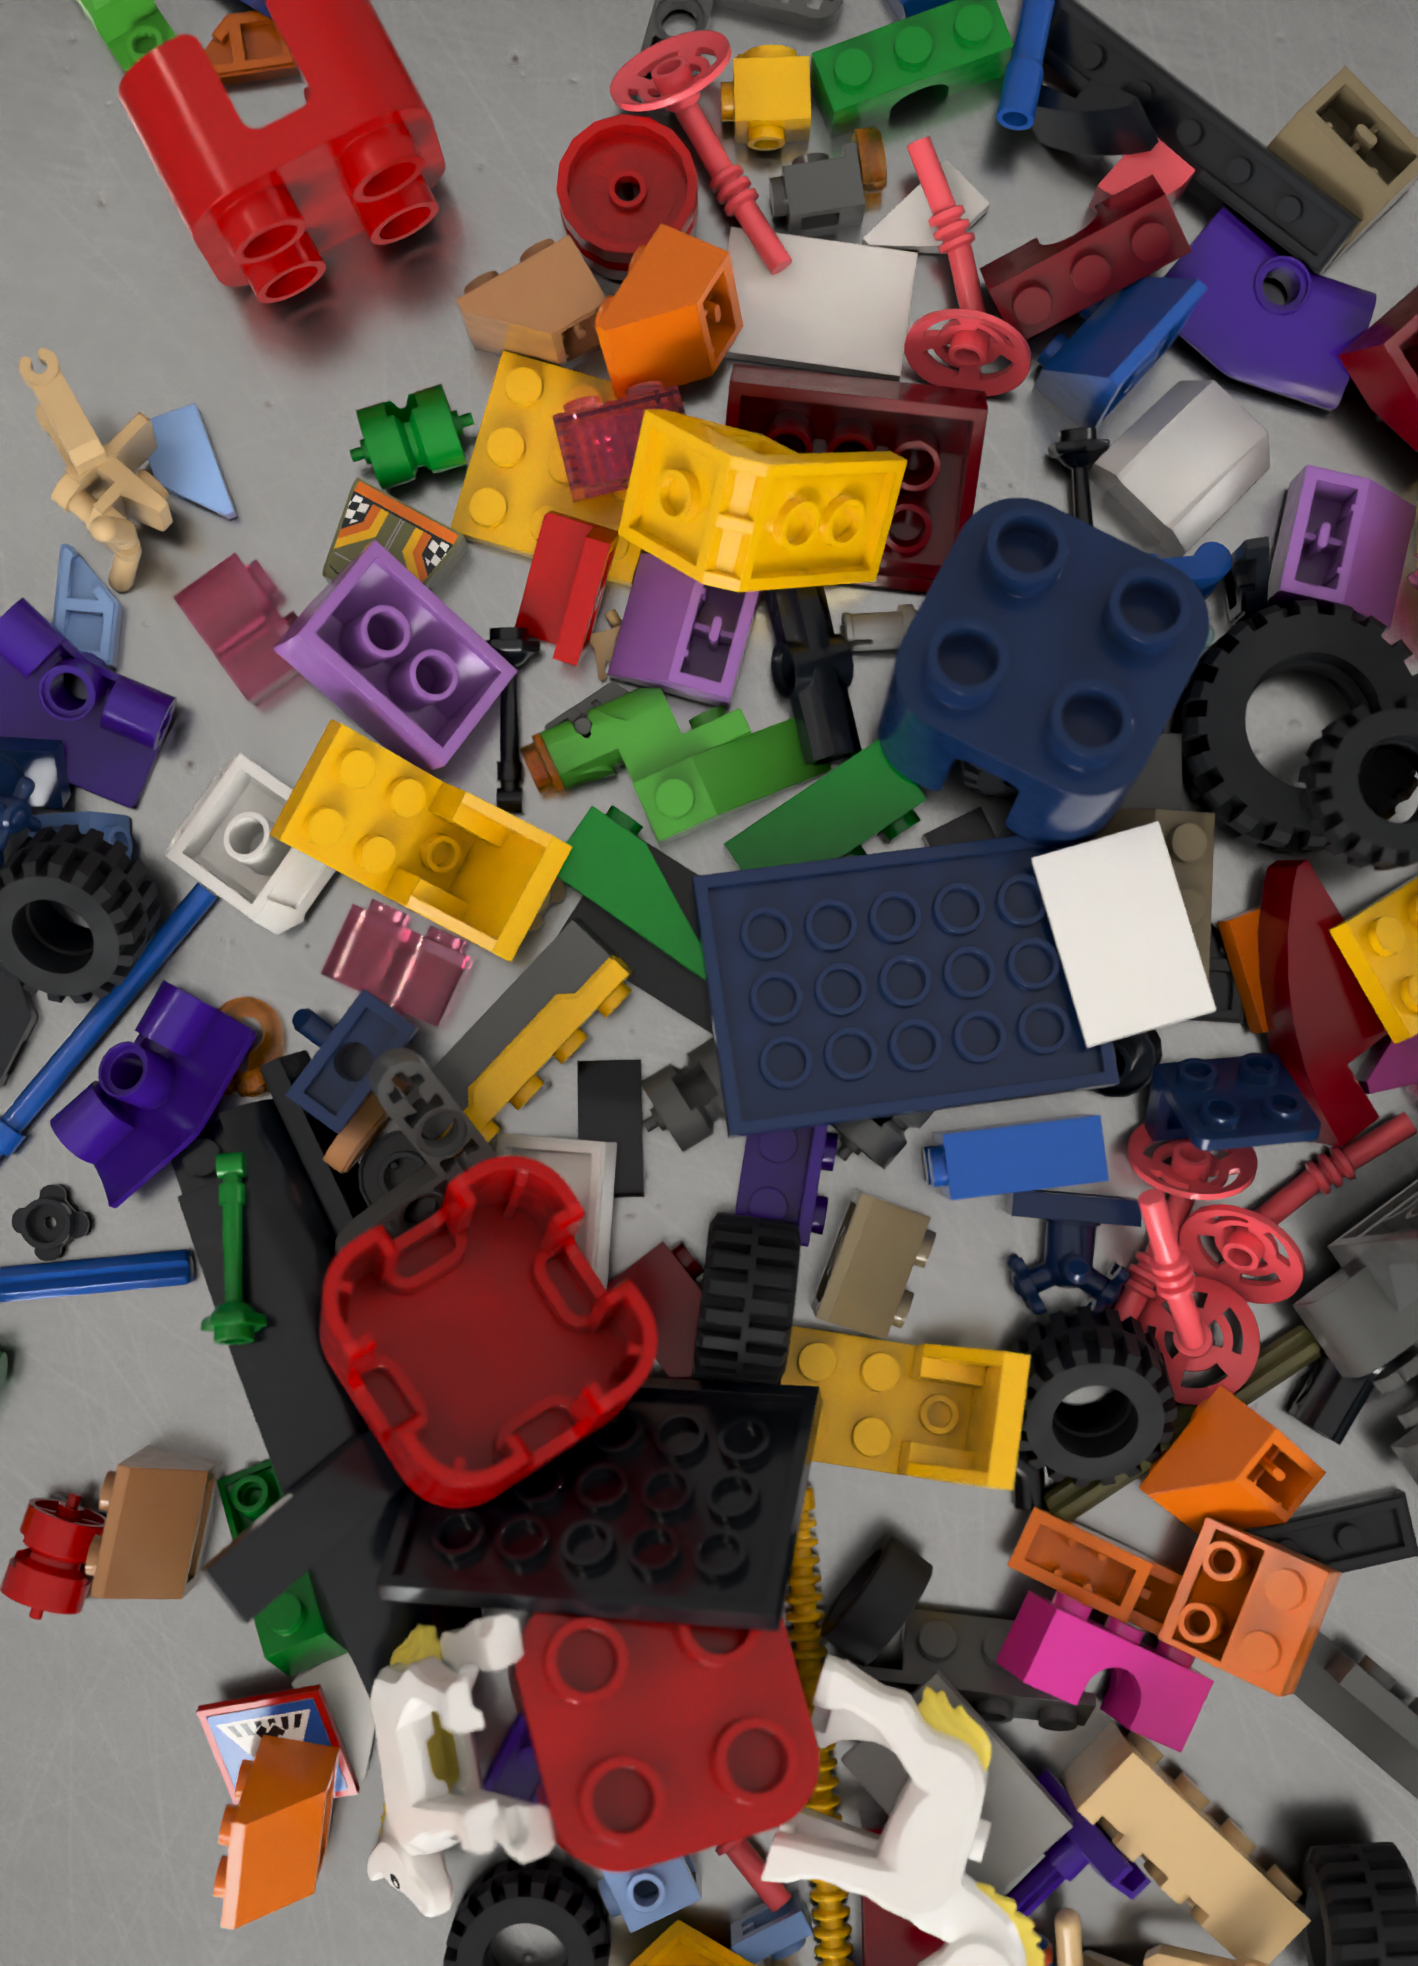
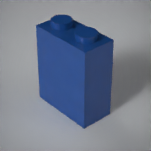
(1017, 1156)

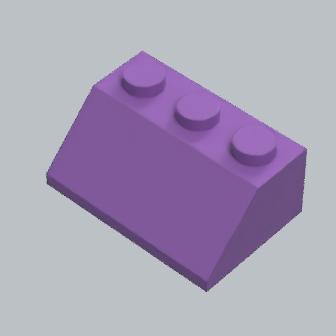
(396, 659)

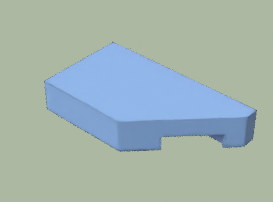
(188, 462)

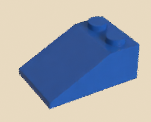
(1115, 346)

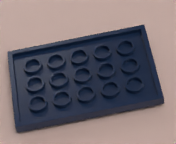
(888, 987)

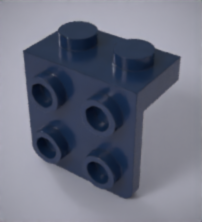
(1229, 1103)

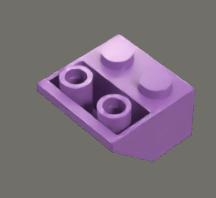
(1341, 544)
(683, 634)

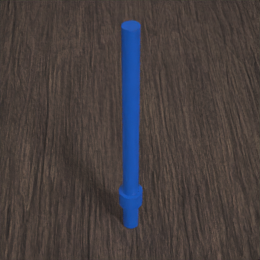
(100, 1019)

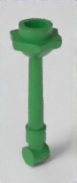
(233, 1320)

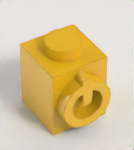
(768, 97)

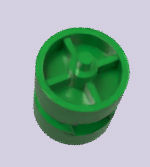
(411, 437)

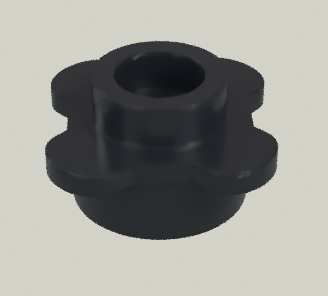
(31, 1222)

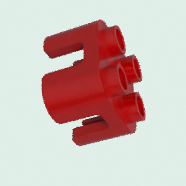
(287, 191)
(483, 1334)
(662, 1735)

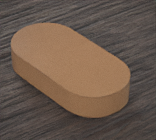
(361, 1132)

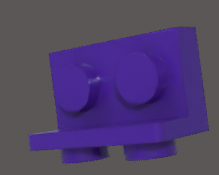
(783, 1177)

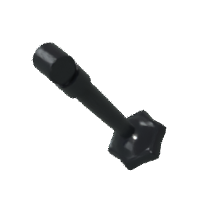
(1079, 450)
(516, 648)

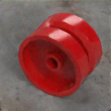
(625, 161)

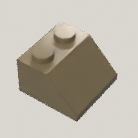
(872, 1265)

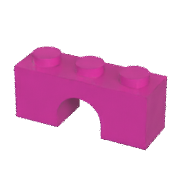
(1061, 1649)

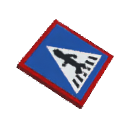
(296, 1714)

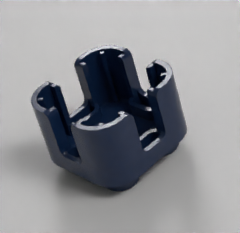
(1044, 665)

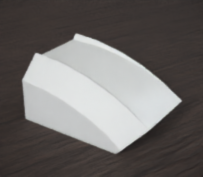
(1185, 463)
(231, 851)

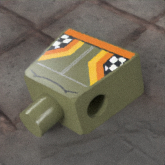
(412, 537)

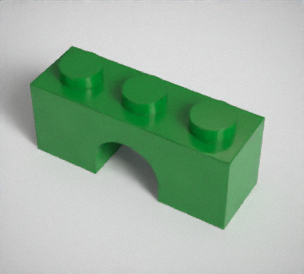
(947, 45)

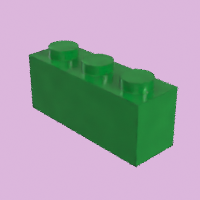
(832, 815)

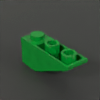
(298, 1625)

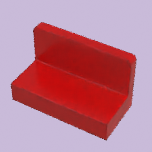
(567, 583)

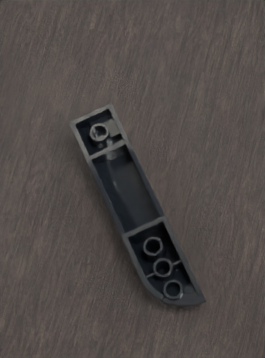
(284, 1371)

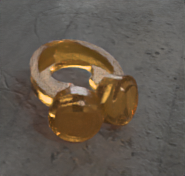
(251, 1081)

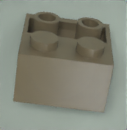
(1351, 149)

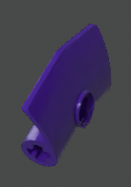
(1263, 343)
(105, 738)
(154, 1091)

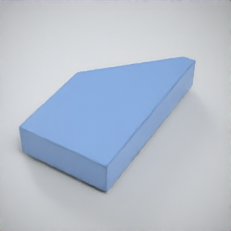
(86, 608)

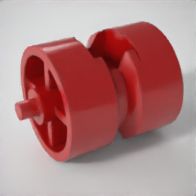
(51, 1569)

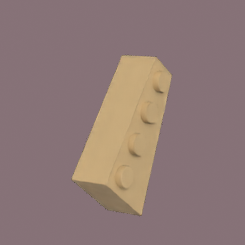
(1184, 1848)

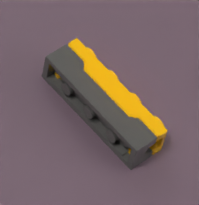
(528, 1027)

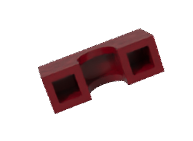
(1123, 244)

